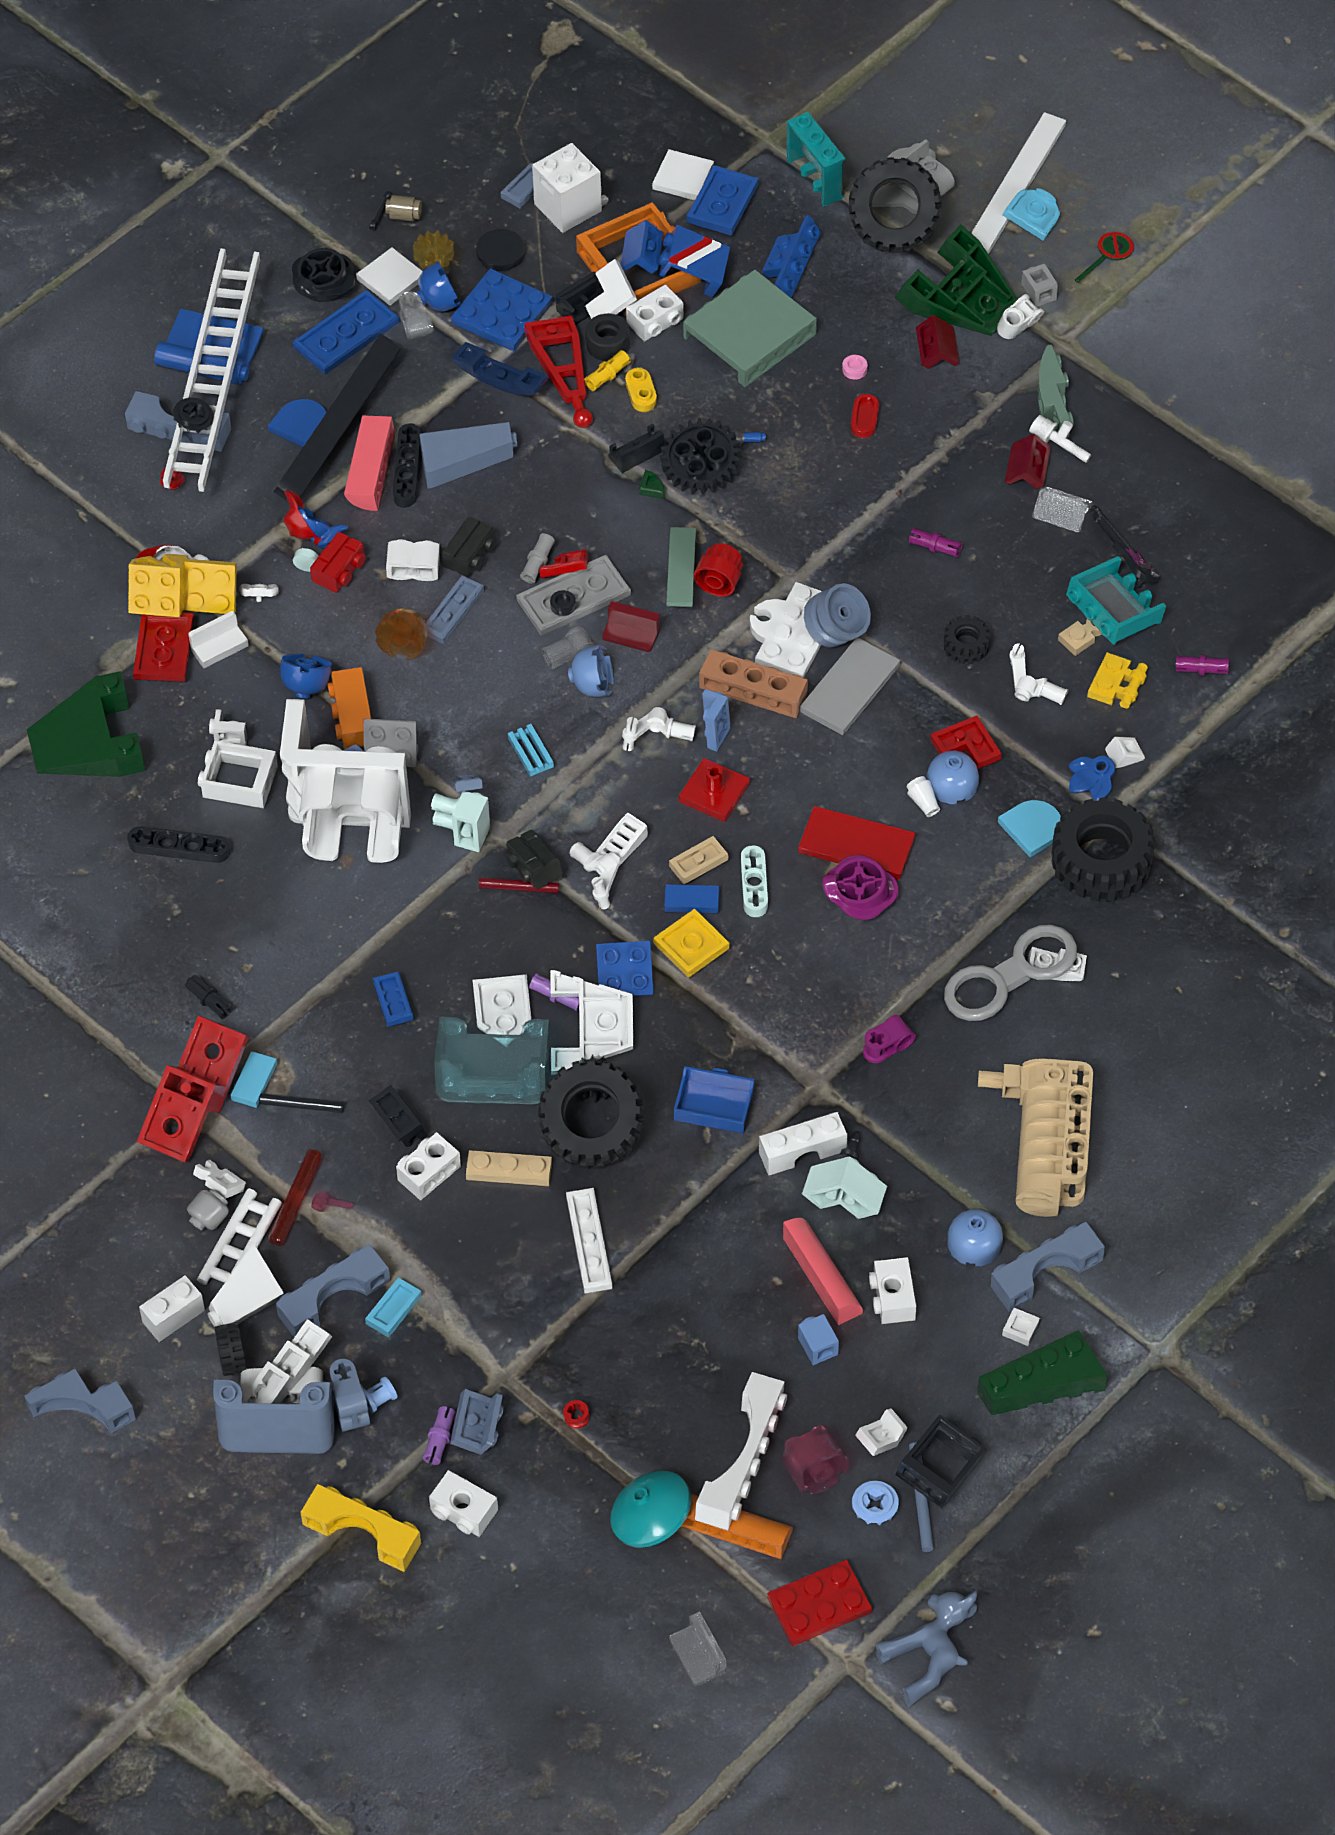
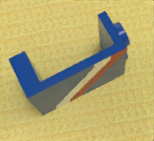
(695, 256)

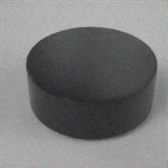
(562, 603)

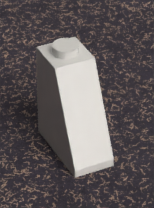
(245, 1291)

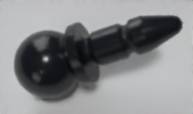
(852, 1146)

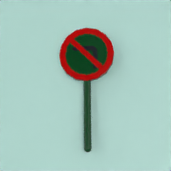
(1112, 246)

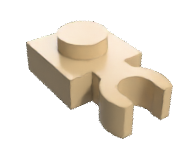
(1079, 636)

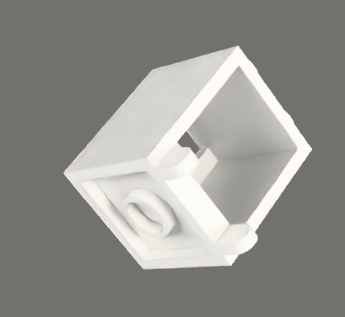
(567, 188)

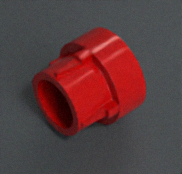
(719, 570)

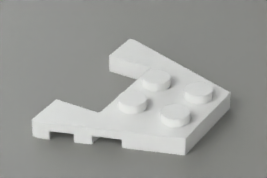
(603, 1020)

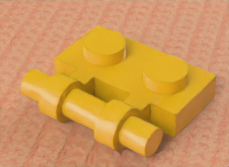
(1110, 677)

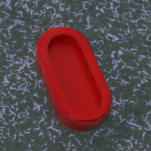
(864, 415)

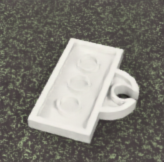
(785, 636)

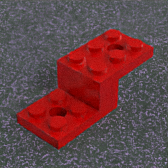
(193, 1089)

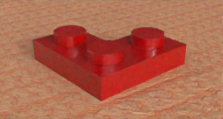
(968, 736)

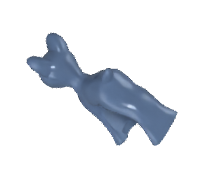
(951, 1611)

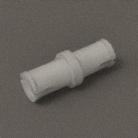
(537, 558)

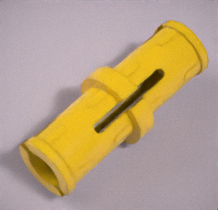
(607, 370)

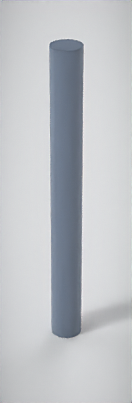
(923, 1516)

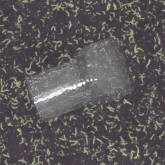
(566, 648)

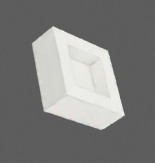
(1021, 1326)

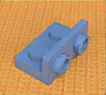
(716, 718)

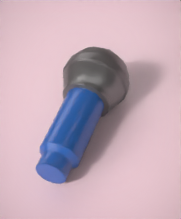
(748, 436)

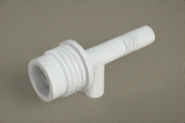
(1046, 430)

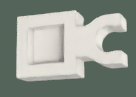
(219, 1180)

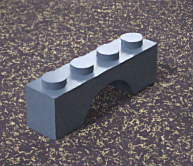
(148, 417)
(1075, 1249)
(359, 1272)

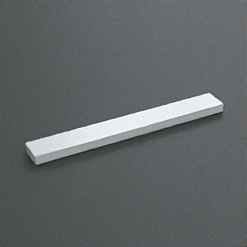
(1018, 178)

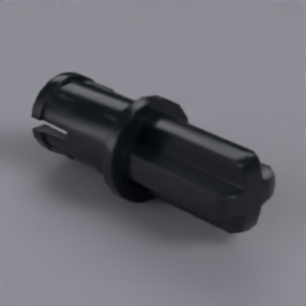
(208, 996)

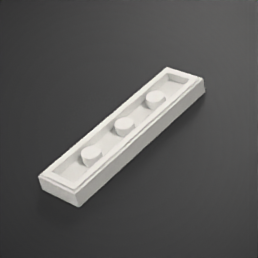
(589, 1240)

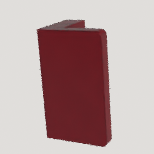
(936, 342)
(1028, 461)
(631, 626)

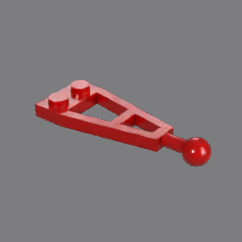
(555, 332)

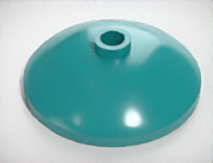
(650, 1509)

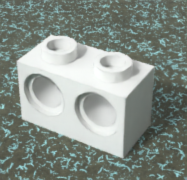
(654, 313)
(432, 1169)

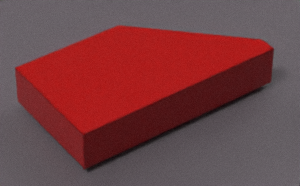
(566, 563)

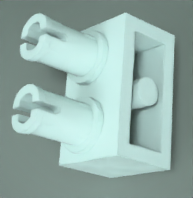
(465, 816)

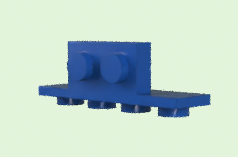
(791, 256)

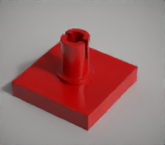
(714, 790)

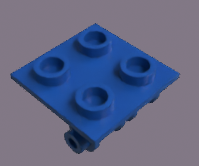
(626, 967)

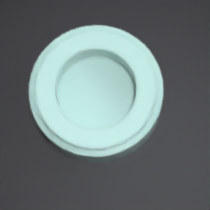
(304, 558)

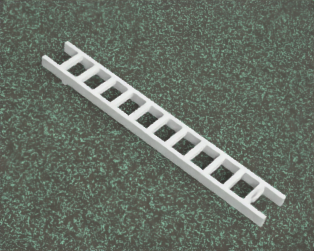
(226, 371)

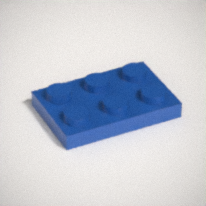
(722, 200)

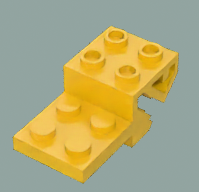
(181, 585)

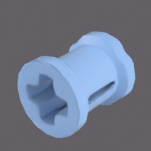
(379, 1394)

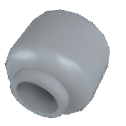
(207, 1210)

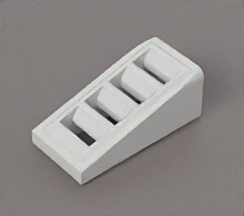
(630, 828)

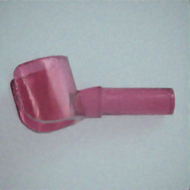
(323, 1199)

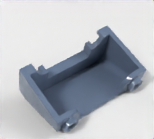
(275, 1427)

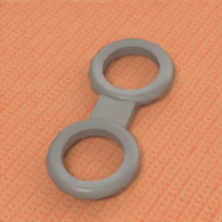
(1010, 973)

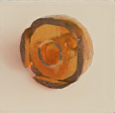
(402, 633)

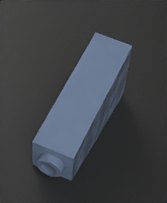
(464, 451)

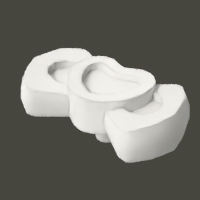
(258, 590)

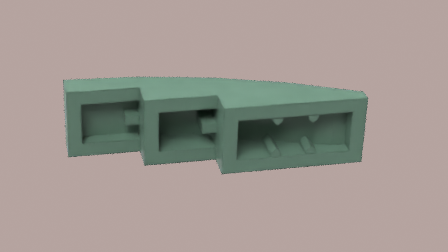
(681, 567)

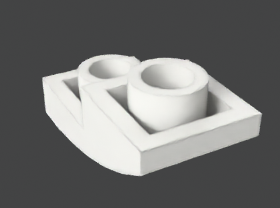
(1045, 959)

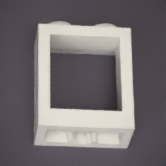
(239, 755)

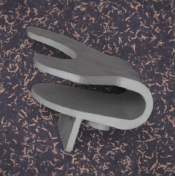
(901, 194)

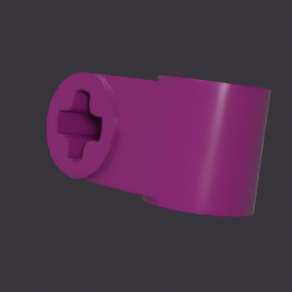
(887, 1039)

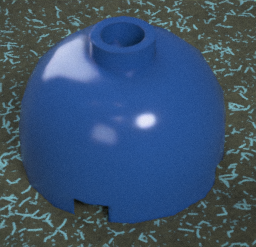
(437, 289)
(305, 675)

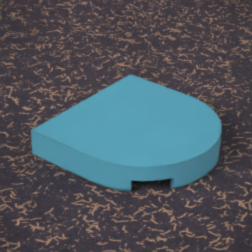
(1033, 211)
(1031, 825)

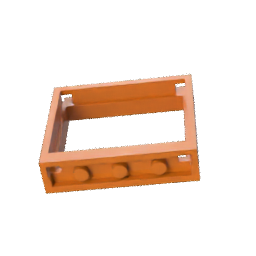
(614, 230)

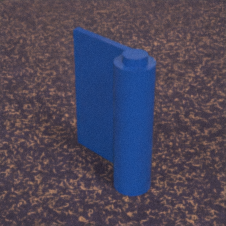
(183, 338)

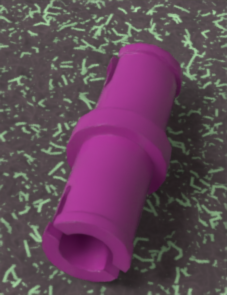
(935, 542)
(1202, 664)

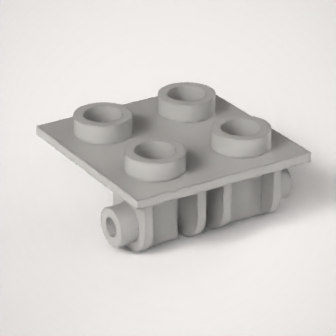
(393, 734)

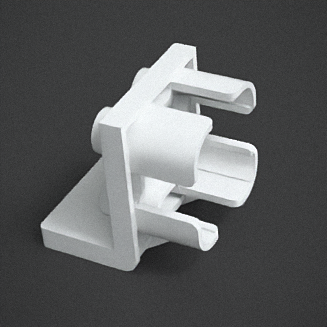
(342, 789)

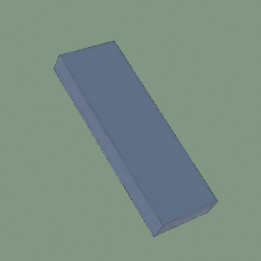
(453, 609)
(466, 782)

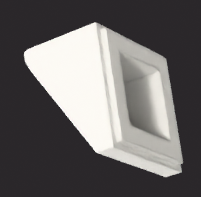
(1124, 751)

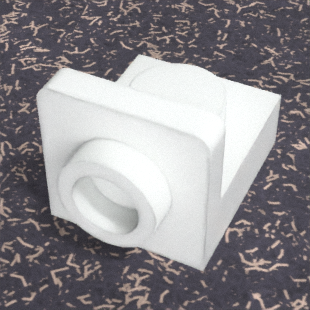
(228, 732)

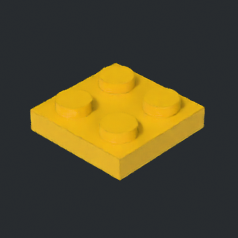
(691, 943)

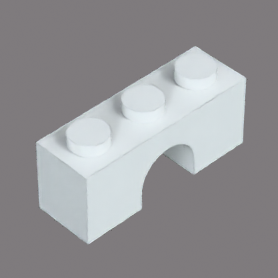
(784, 1146)

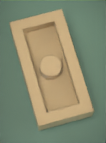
(698, 860)

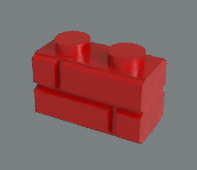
(337, 562)

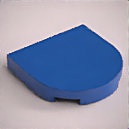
(297, 420)

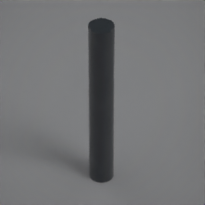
(302, 1103)

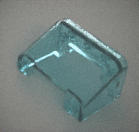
(491, 1065)

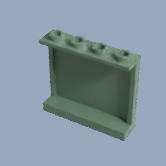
(751, 326)

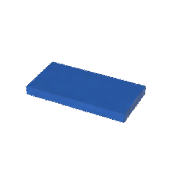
(345, 332)

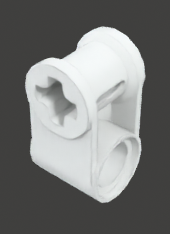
(1021, 315)

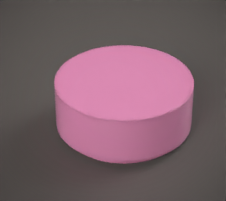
(854, 367)

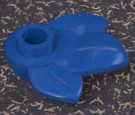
(1089, 778)

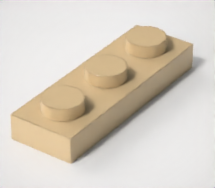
(508, 1168)

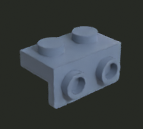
(476, 1421)

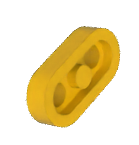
(639, 385)

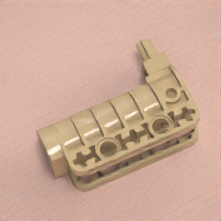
(1048, 1130)

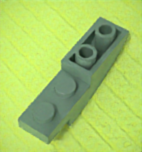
(1052, 389)

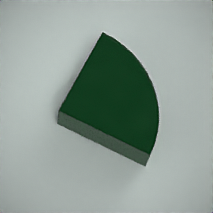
(651, 486)

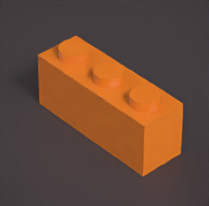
(350, 705)

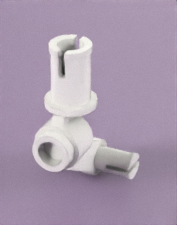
(1027, 686)
(657, 722)
(606, 867)

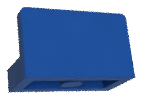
(642, 247)

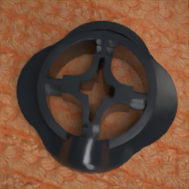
(323, 267)

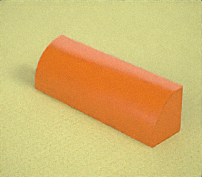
(748, 1531)

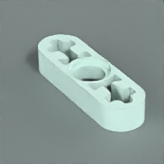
(749, 890)

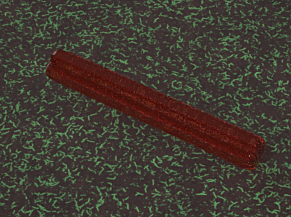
(294, 1197)

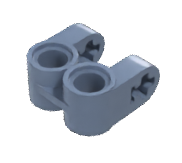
(348, 1396)

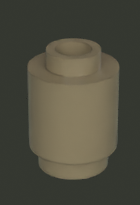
(403, 208)

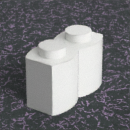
(413, 560)

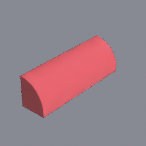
(370, 462)
(821, 1270)

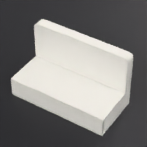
(217, 640)

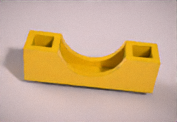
(330, 1511)

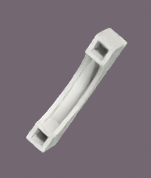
(721, 1499)

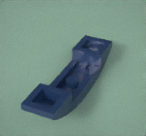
(497, 374)

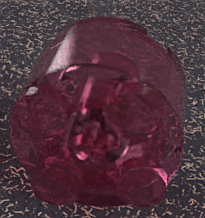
(814, 1460)

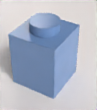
(818, 1339)

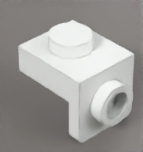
(883, 1433)

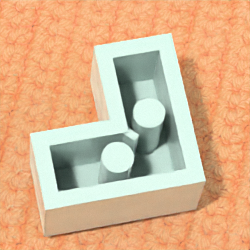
(845, 1184)

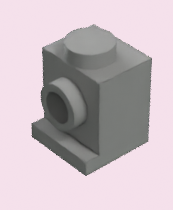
(1039, 285)

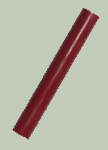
(518, 885)

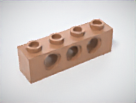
(753, 683)

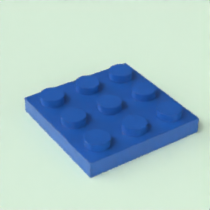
(500, 309)

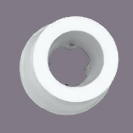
(922, 794)

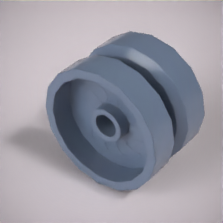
(837, 615)

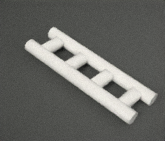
(235, 1225)

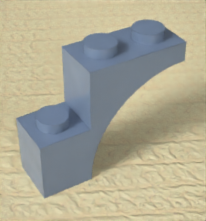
(70, 1393)

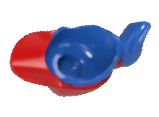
(305, 526)

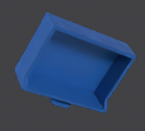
(714, 1099)

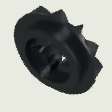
(203, 413)

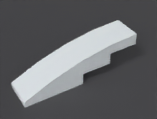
(289, 1366)

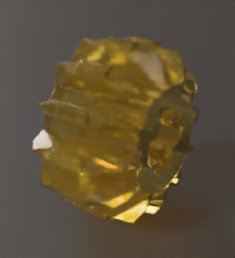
(433, 248)

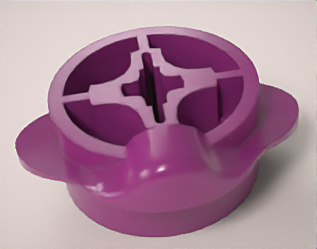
(863, 881)

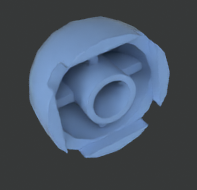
(592, 671)
(953, 777)
(975, 1237)

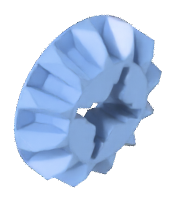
(876, 1491)

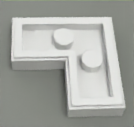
(616, 293)

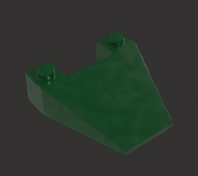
(969, 296)
(77, 737)

